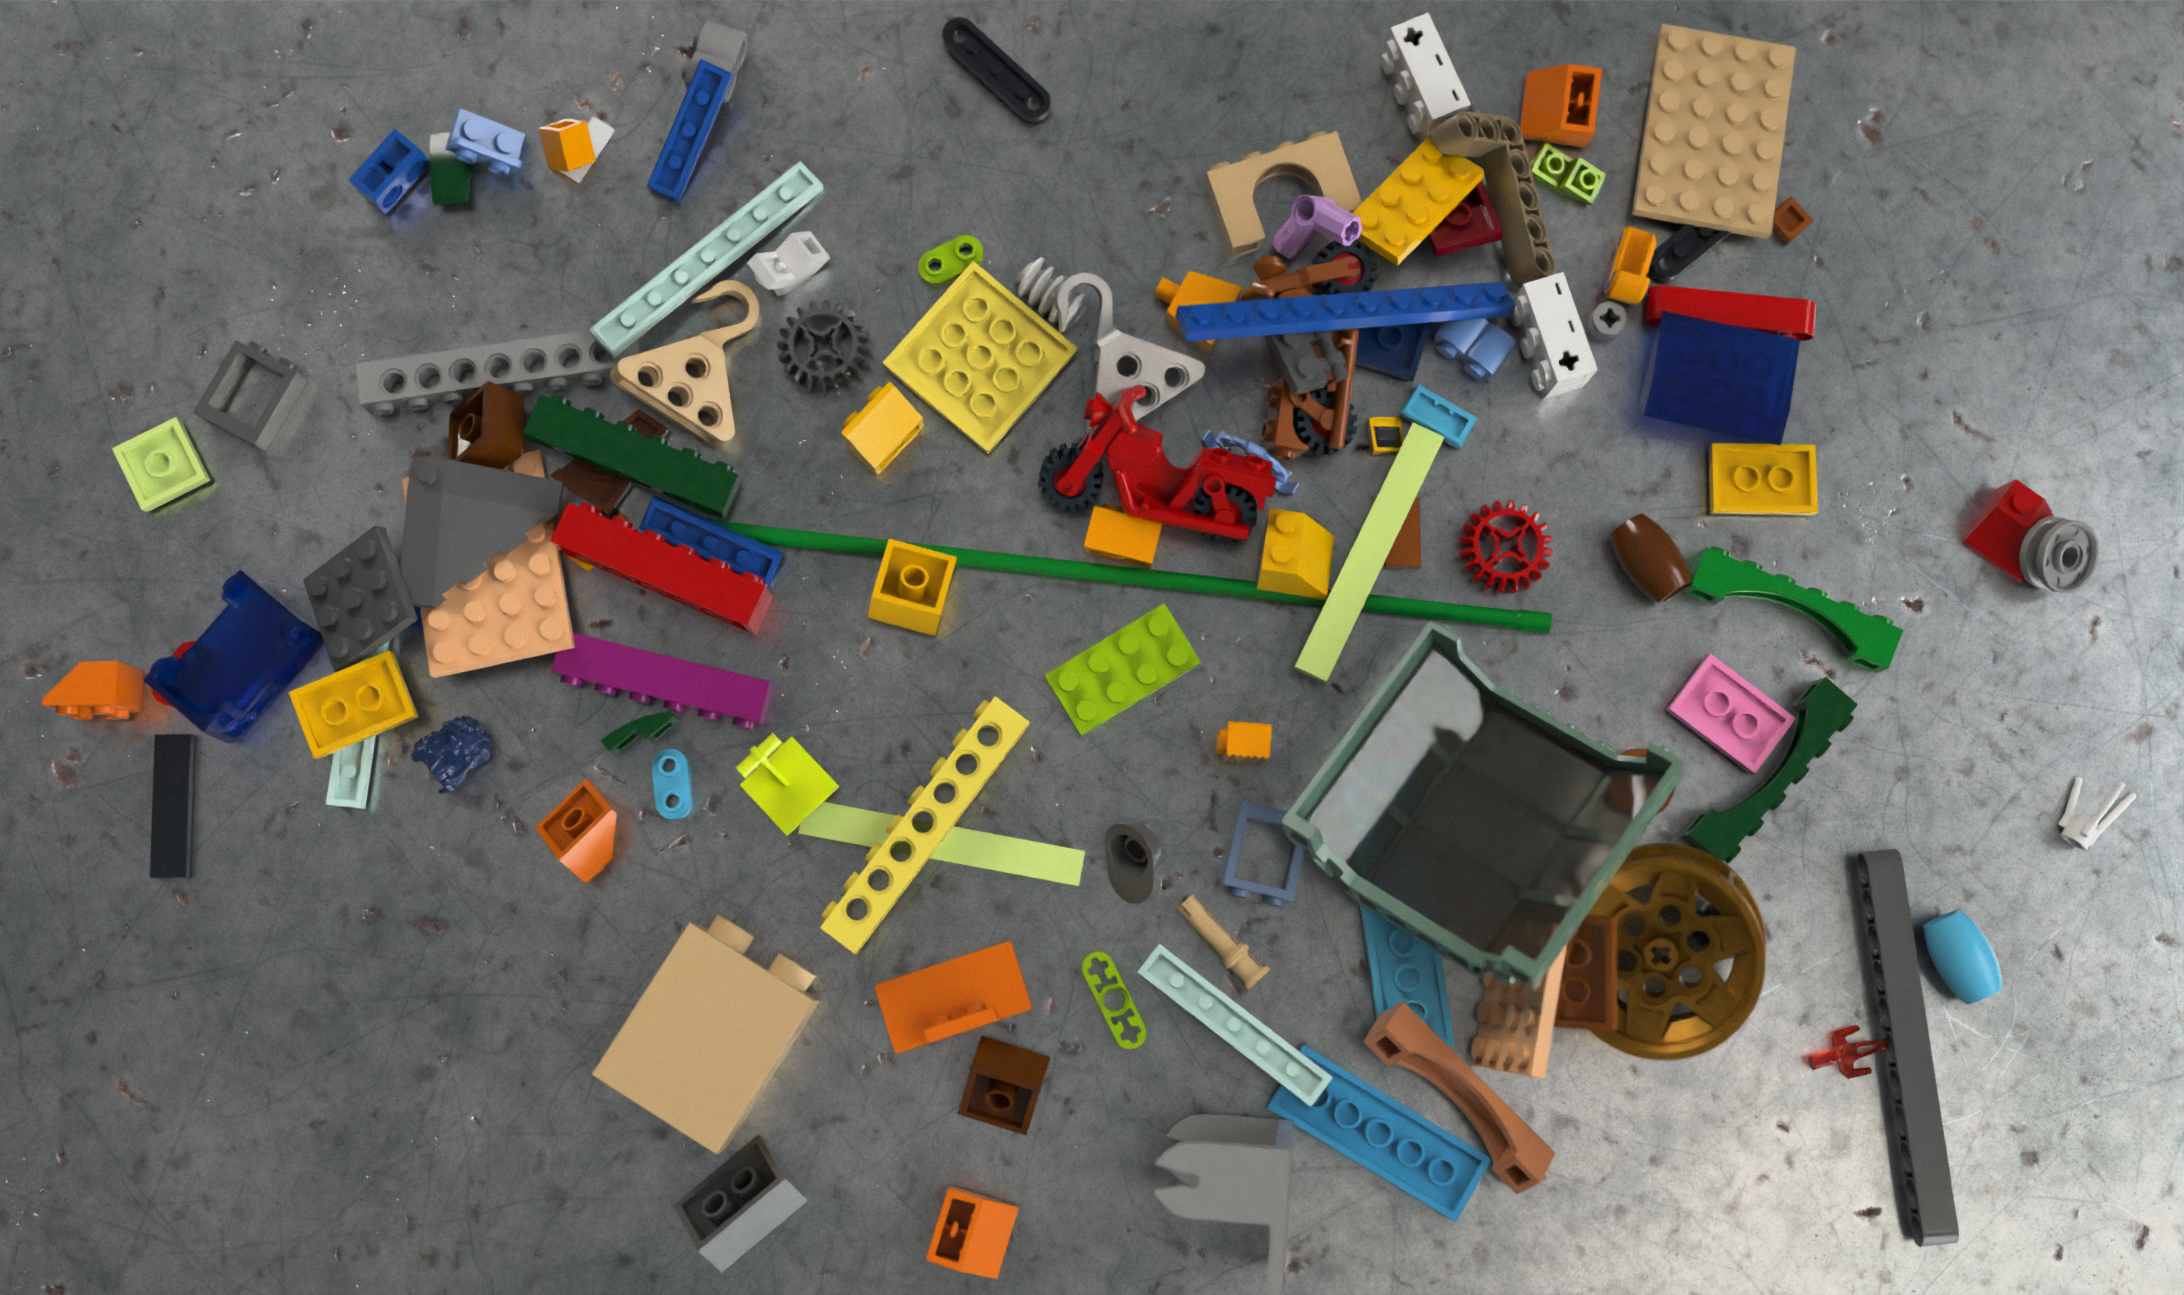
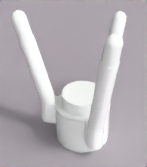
(2085, 830)

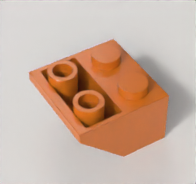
(1561, 104)
(98, 689)
(972, 1233)

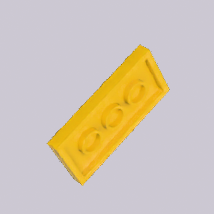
(1415, 200)

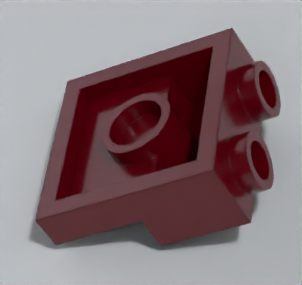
(1467, 225)

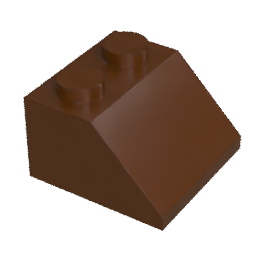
(488, 428)
(1003, 1085)

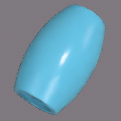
(1963, 956)

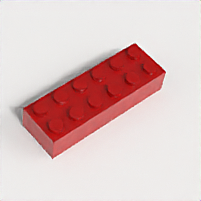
(662, 568)

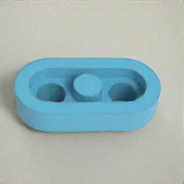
(673, 783)

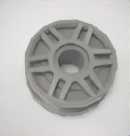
(2059, 554)

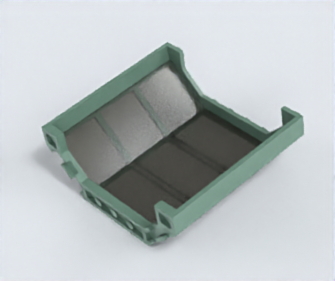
(1475, 813)

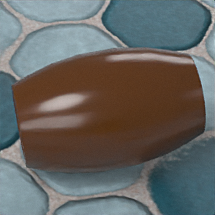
(1650, 558)

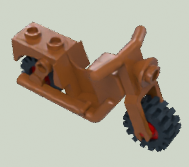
(1324, 419)

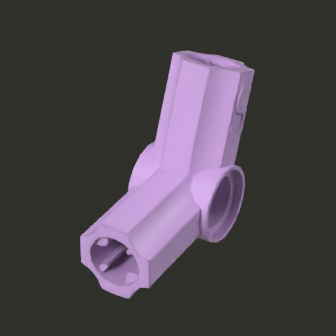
(1315, 215)

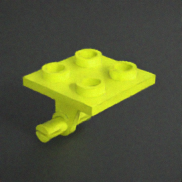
(785, 784)

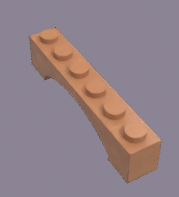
(1515, 1148)

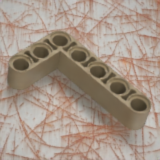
(1510, 187)

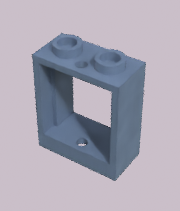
(1242, 888)

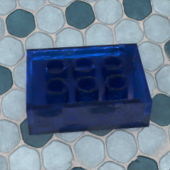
(1720, 378)

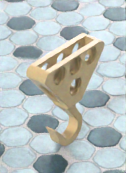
(668, 372)

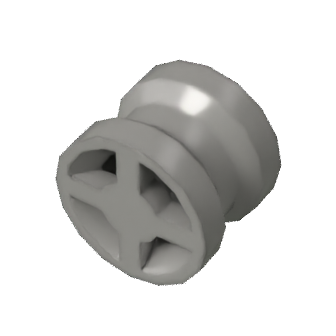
(1601, 327)

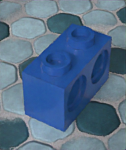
(390, 171)

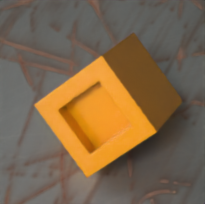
(567, 144)

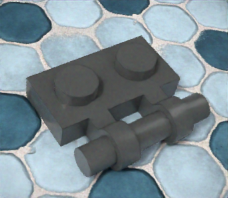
(1300, 364)

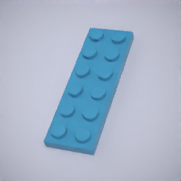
(1386, 1138)

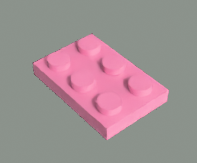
(1731, 714)

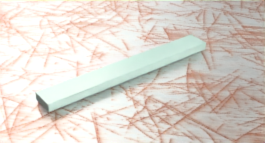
(706, 259)

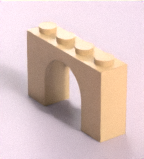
(1231, 186)

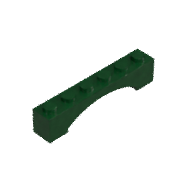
(1819, 715)

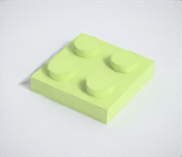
(161, 464)

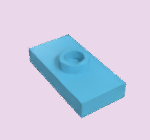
(1438, 416)

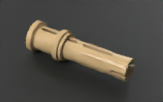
(1234, 954)

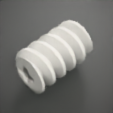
(1042, 291)

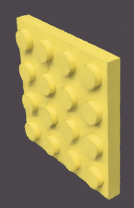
(980, 357)

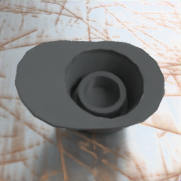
(1131, 860)

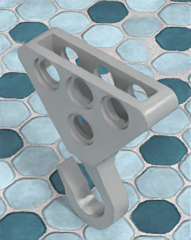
(1110, 345)

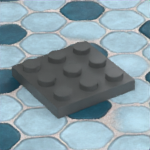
(360, 599)

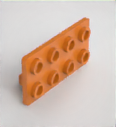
(953, 997)

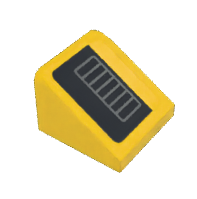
(1384, 435)

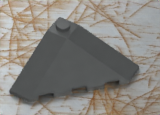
(463, 518)

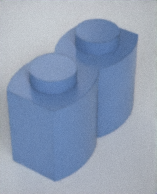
(1476, 344)

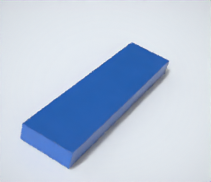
(690, 130)
(711, 539)

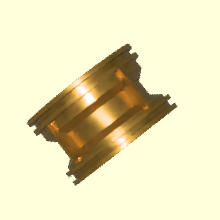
(1717, 1006)

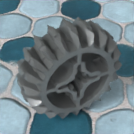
(832, 336)

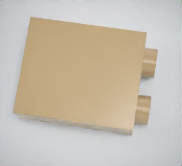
(709, 1033)

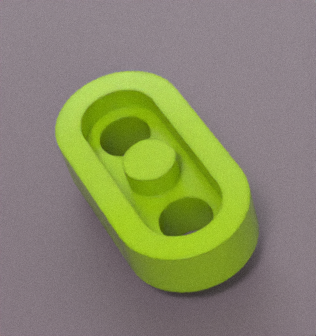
(951, 260)

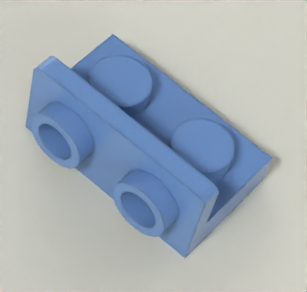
(485, 142)

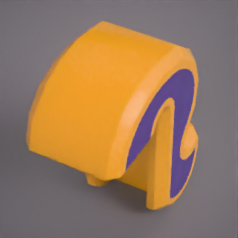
(1630, 265)

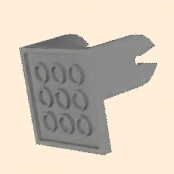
(1235, 1175)

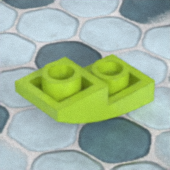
(1567, 176)

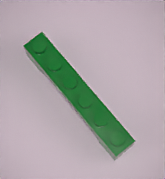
(1865, 638)

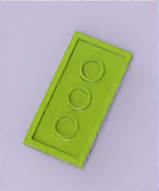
(1122, 669)

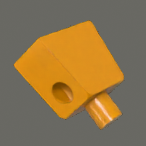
(1193, 291)

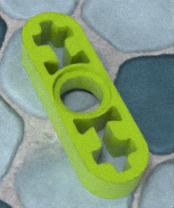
(1133, 1020)

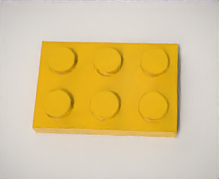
(1763, 479)
(353, 704)

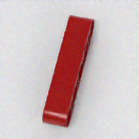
(1762, 313)

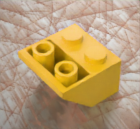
(881, 428)

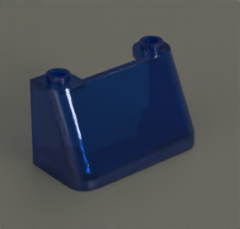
(237, 661)

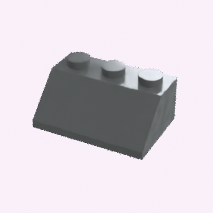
(739, 1204)

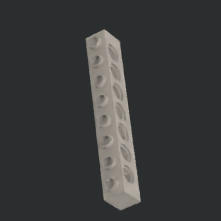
(378, 376)

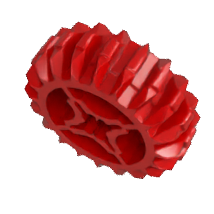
(1514, 556)

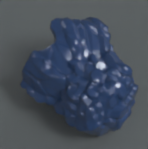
(453, 751)

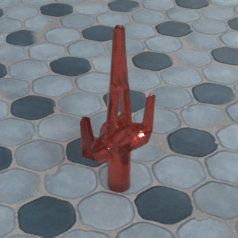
(1846, 1053)

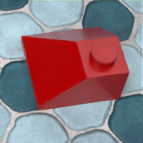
(2004, 525)

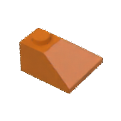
(581, 831)

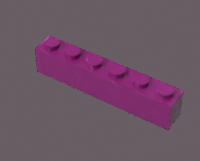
(664, 679)

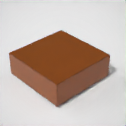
(1790, 221)

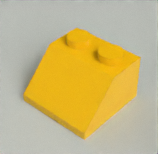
(1295, 555)
(911, 587)

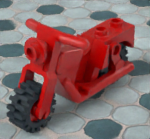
(1149, 483)

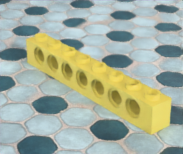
(855, 933)

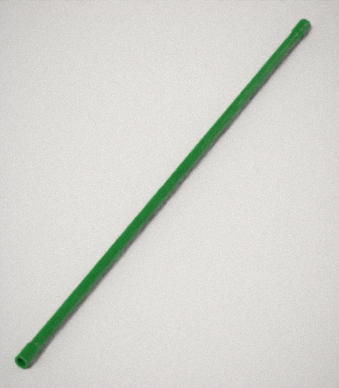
(1520, 619)

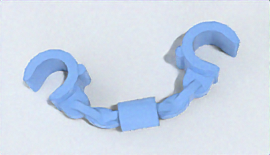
(1228, 442)

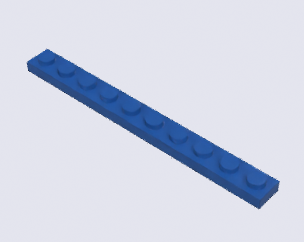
(1343, 311)

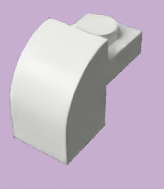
(790, 263)

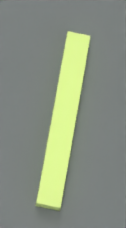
(1368, 553)
(958, 847)

